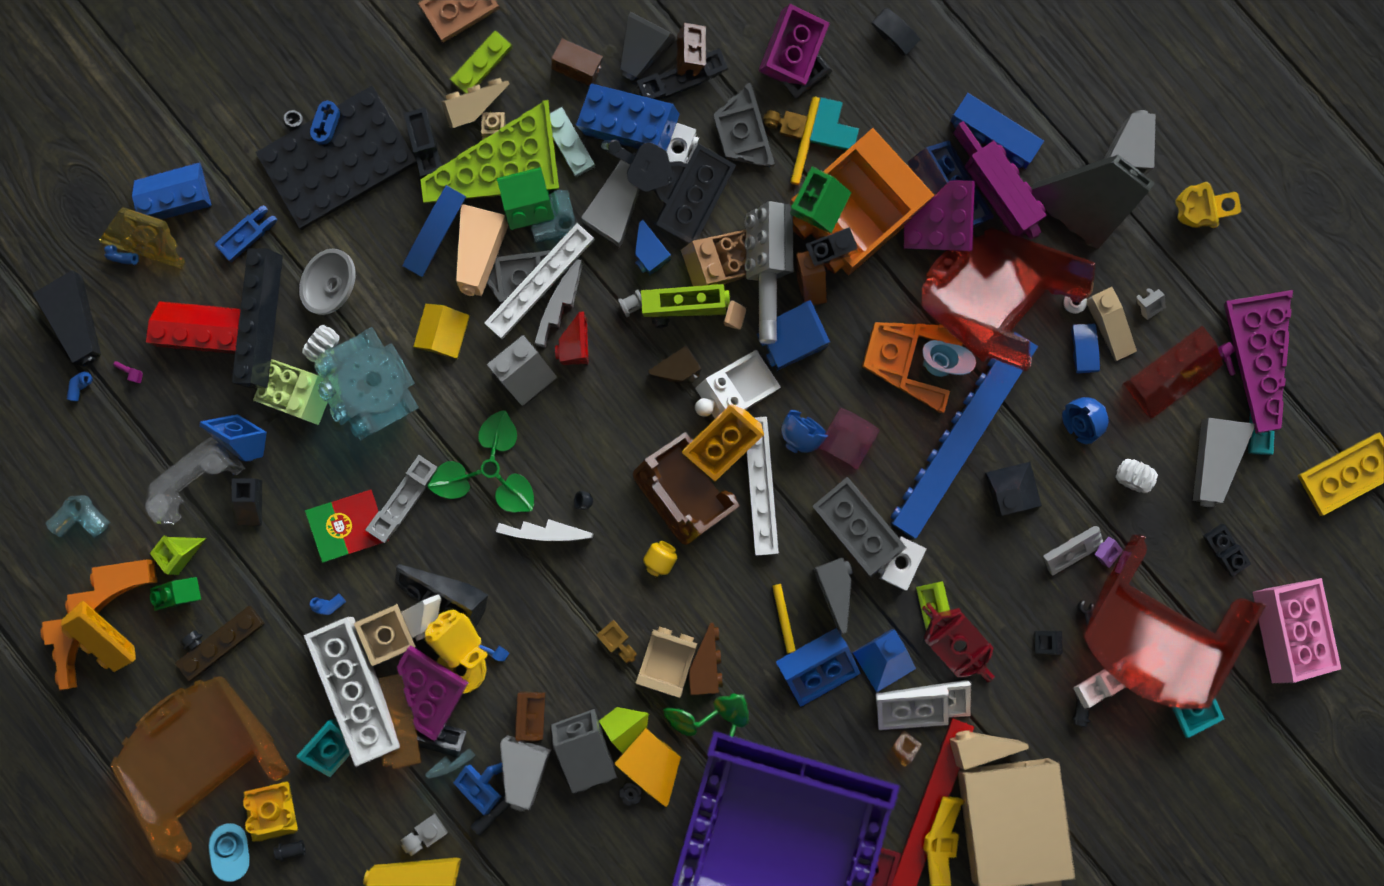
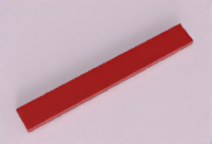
(938, 786)

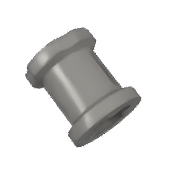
(631, 303)

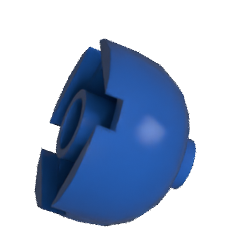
(1086, 419)
(802, 433)

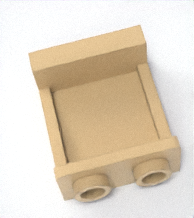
(667, 662)

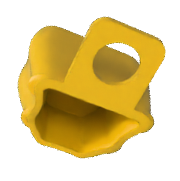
(1202, 208)
(455, 639)

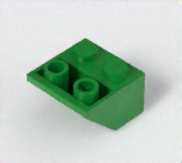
(820, 200)

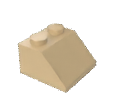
(384, 635)

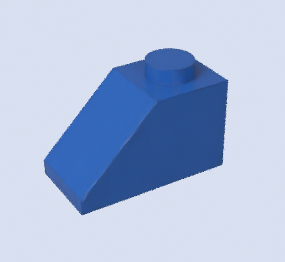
(649, 250)

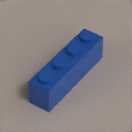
(990, 126)

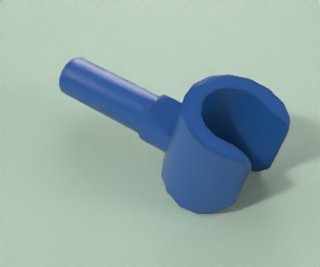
(499, 655)

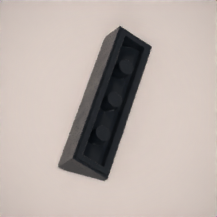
(448, 742)

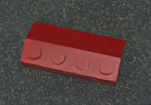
(194, 327)

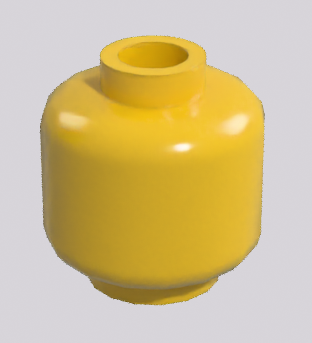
(660, 558)

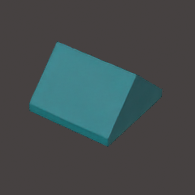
(1195, 720)
(326, 749)

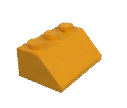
(724, 441)
(98, 637)

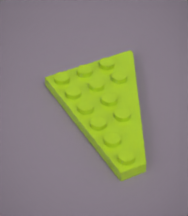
(514, 148)

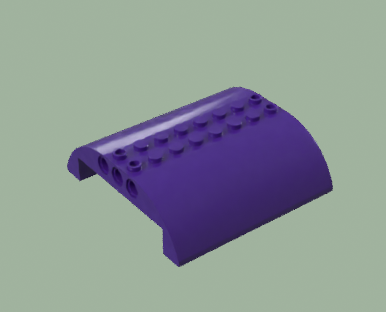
(782, 821)

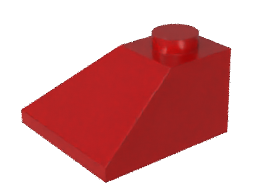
(574, 342)

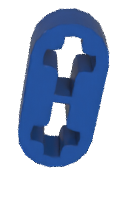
(320, 120)

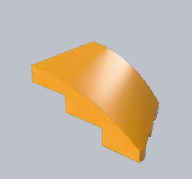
(651, 765)

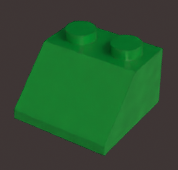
(525, 198)

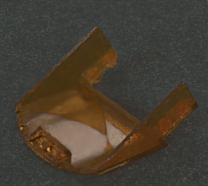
(184, 753)

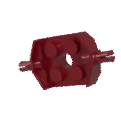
(953, 626)

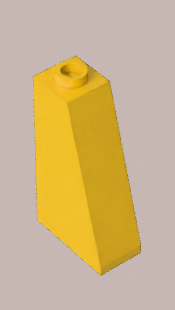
(415, 873)

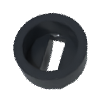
(290, 117)
(583, 500)

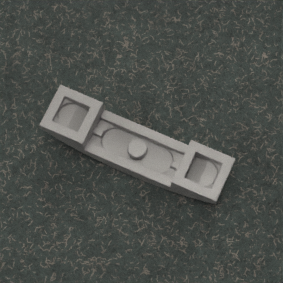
(403, 499)

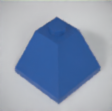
(237, 436)
(884, 660)

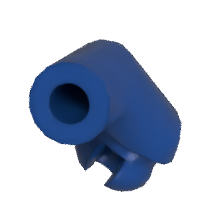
(120, 257)

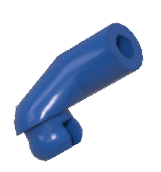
(78, 383)
(326, 607)

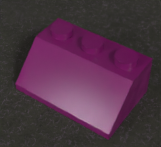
(793, 46)

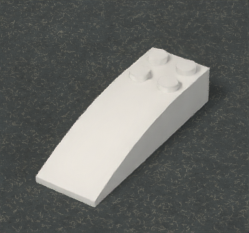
(353, 690)

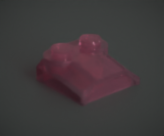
(849, 437)

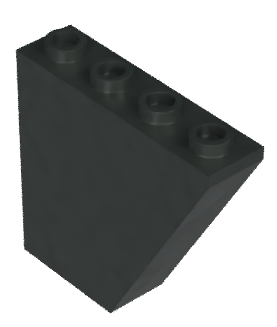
(1094, 197)

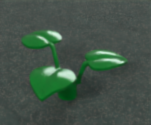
(515, 493)
(730, 708)

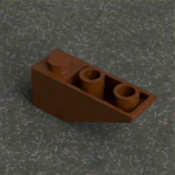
(703, 670)

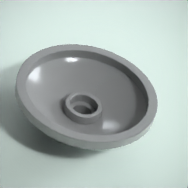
(327, 281)

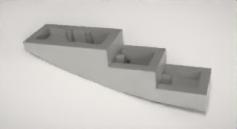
(563, 296)

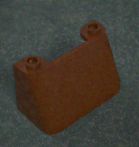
(682, 491)

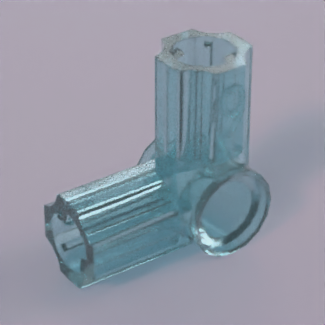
(562, 212)
(67, 516)

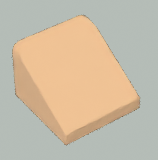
(735, 315)

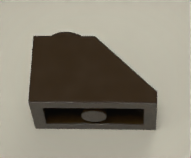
(677, 368)

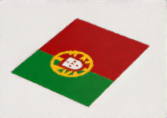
(342, 525)

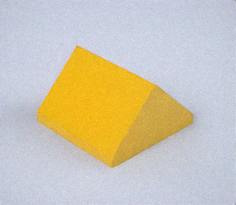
(441, 330)

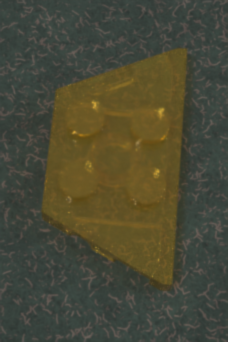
(142, 236)

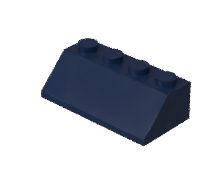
(941, 164)

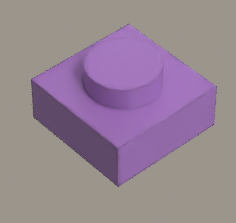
(1108, 552)

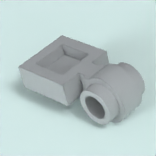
(428, 831)

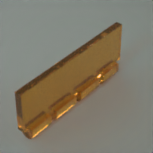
(402, 720)

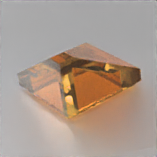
(906, 748)

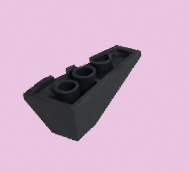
(453, 593)

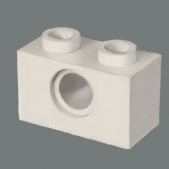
(684, 137)
(902, 577)

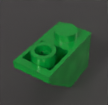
(175, 593)

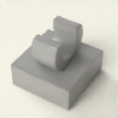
(1152, 304)

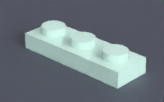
(570, 143)

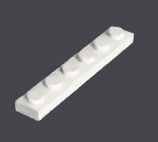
(539, 281)
(762, 494)

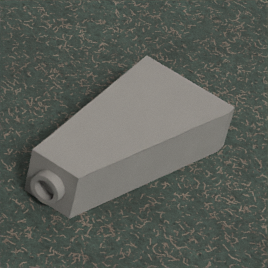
(613, 206)
(1218, 458)

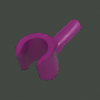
(1226, 350)
(134, 375)

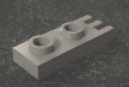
(1073, 550)

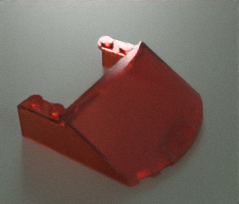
(991, 288)
(1158, 648)

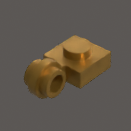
(792, 124)
(613, 637)

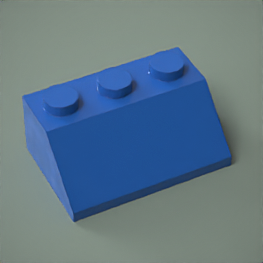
(171, 192)
(818, 667)

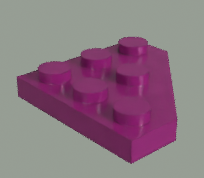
(944, 220)
(429, 691)

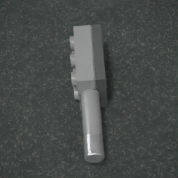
(768, 259)

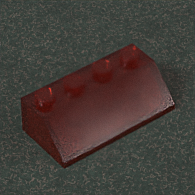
(1175, 372)

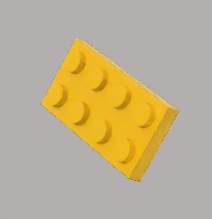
(1345, 475)

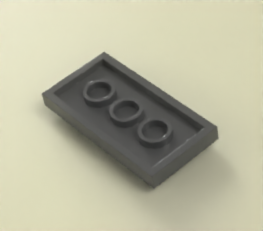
(859, 527)

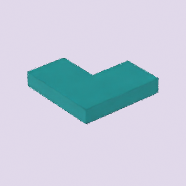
(828, 131)

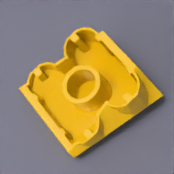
(270, 812)

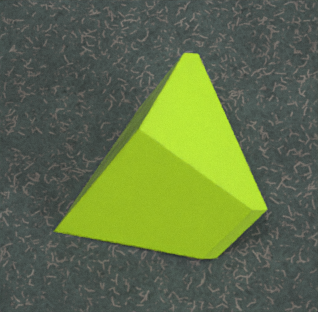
(175, 552)
(624, 726)

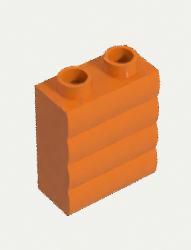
(881, 200)

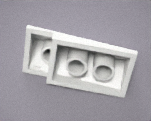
(923, 705)

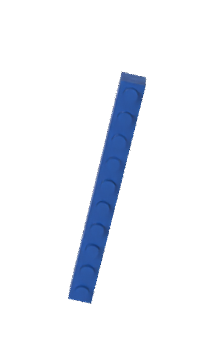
(955, 446)

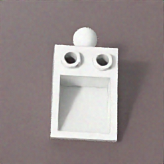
(738, 384)

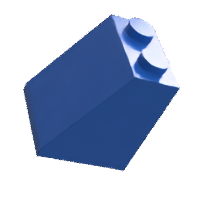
(798, 336)

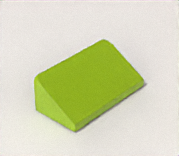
(935, 595)

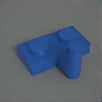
(477, 787)

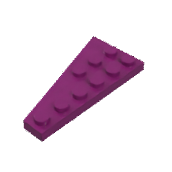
(1261, 348)

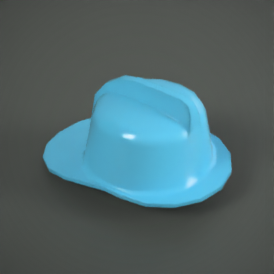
(947, 358)
(229, 852)

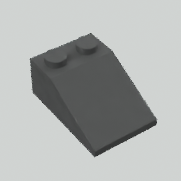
(835, 586)

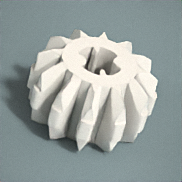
(320, 341)
(1136, 476)

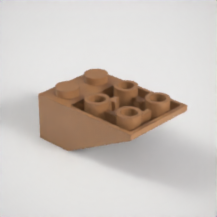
(716, 259)

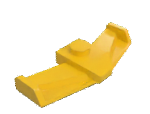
(942, 842)

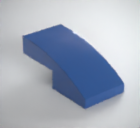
(1085, 348)

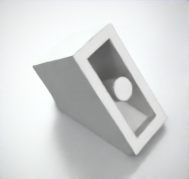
(421, 615)

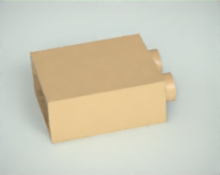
(1016, 824)

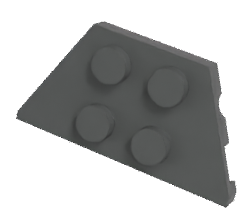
(743, 130)
(511, 271)

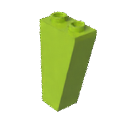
(685, 301)

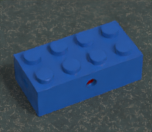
(627, 118)

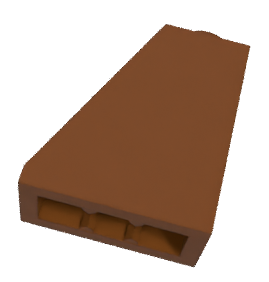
(810, 279)

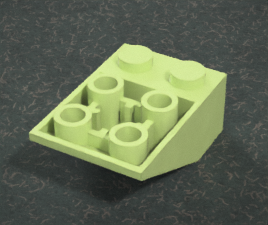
(293, 392)

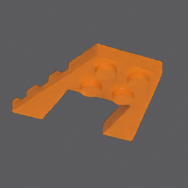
(891, 354)

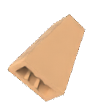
(479, 243)

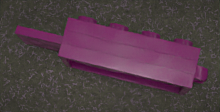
(1002, 185)

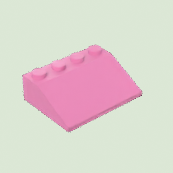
(1297, 631)

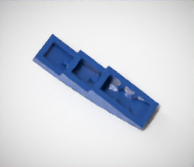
(434, 231)

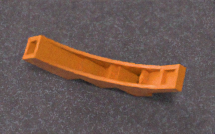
(108, 584)

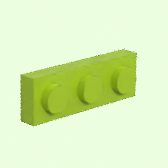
(481, 62)

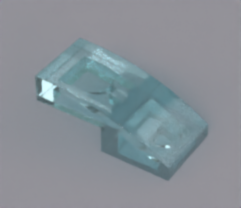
(446, 766)

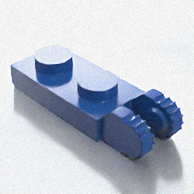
(244, 234)

